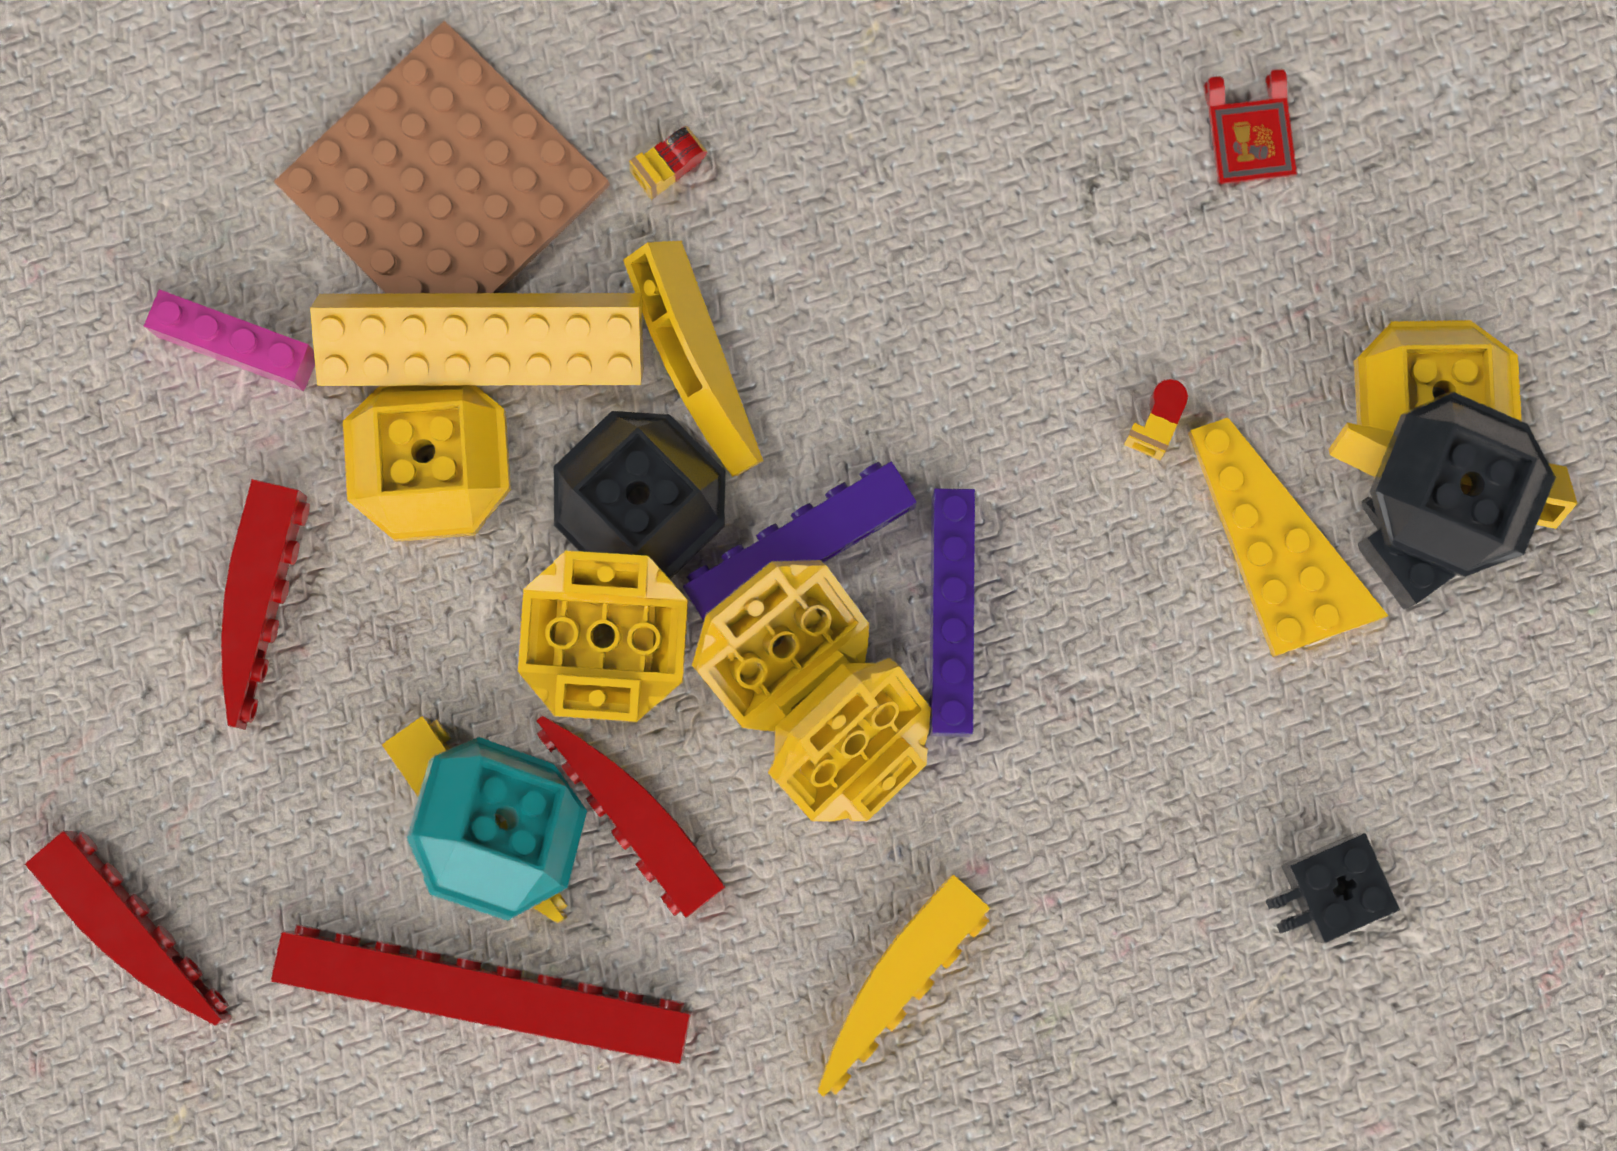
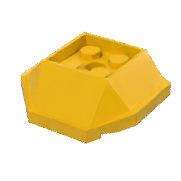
(1415, 356)
(433, 498)
(738, 635)
(559, 644)
(852, 742)

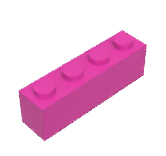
(231, 340)

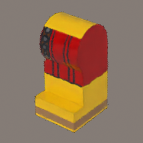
(667, 161)
(1166, 408)

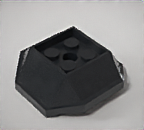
(649, 452)
(1421, 492)

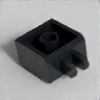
(1404, 575)
(1312, 885)

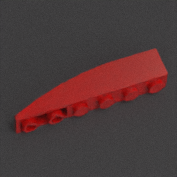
(255, 589)
(639, 822)
(120, 924)

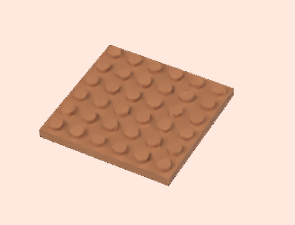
(442, 176)

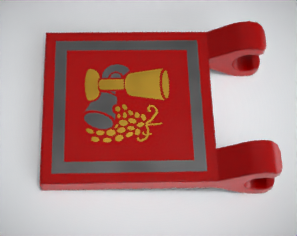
(1253, 136)

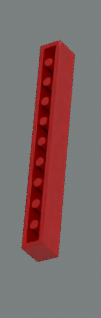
(481, 995)

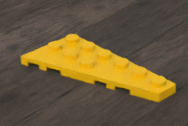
(1287, 564)

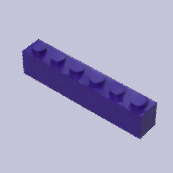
(813, 534)
(952, 612)

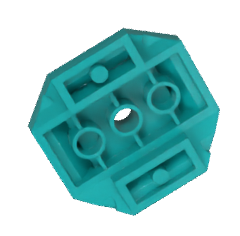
(469, 855)

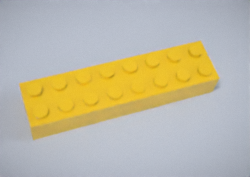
(478, 339)

